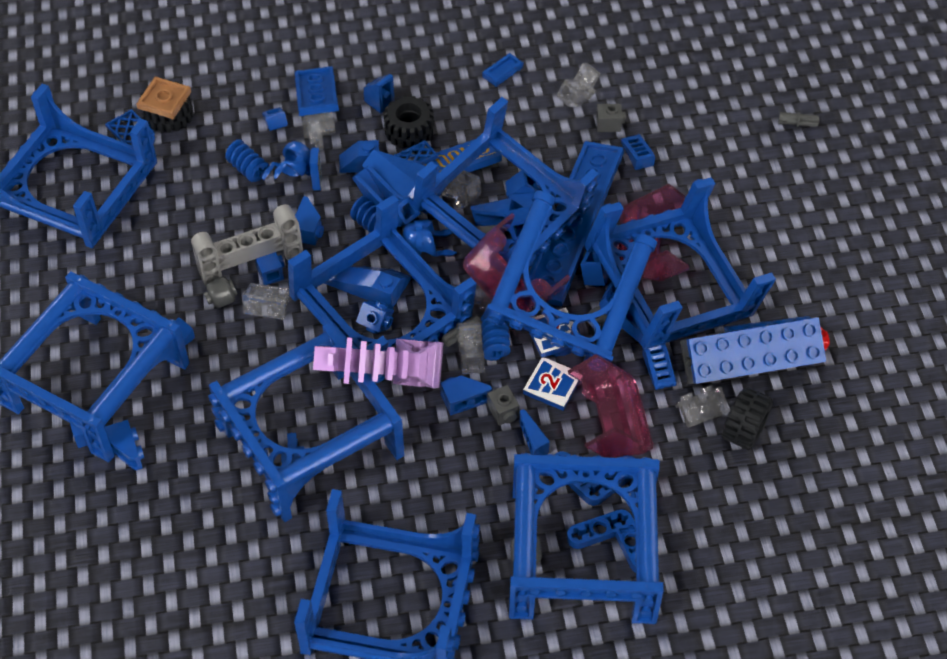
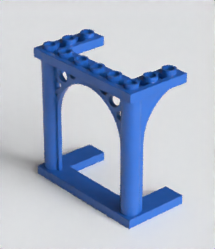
(55, 124)
(572, 193)
(694, 219)
(83, 296)
(454, 301)
(289, 478)
(454, 547)
(525, 587)

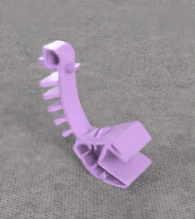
(409, 364)

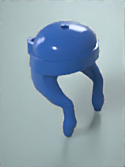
(295, 162)
(420, 238)

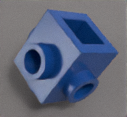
(375, 316)

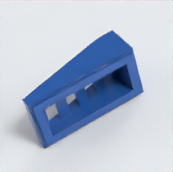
(638, 161)
(657, 353)
(535, 438)

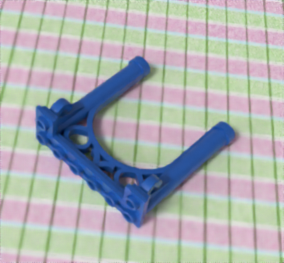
(518, 319)

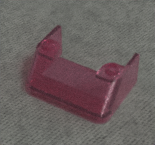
(663, 264)
(487, 267)
(618, 408)

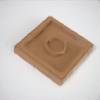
(163, 97)

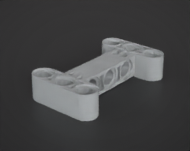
(247, 246)

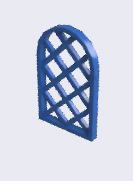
(122, 118)
(427, 158)

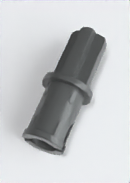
(798, 119)
(452, 336)

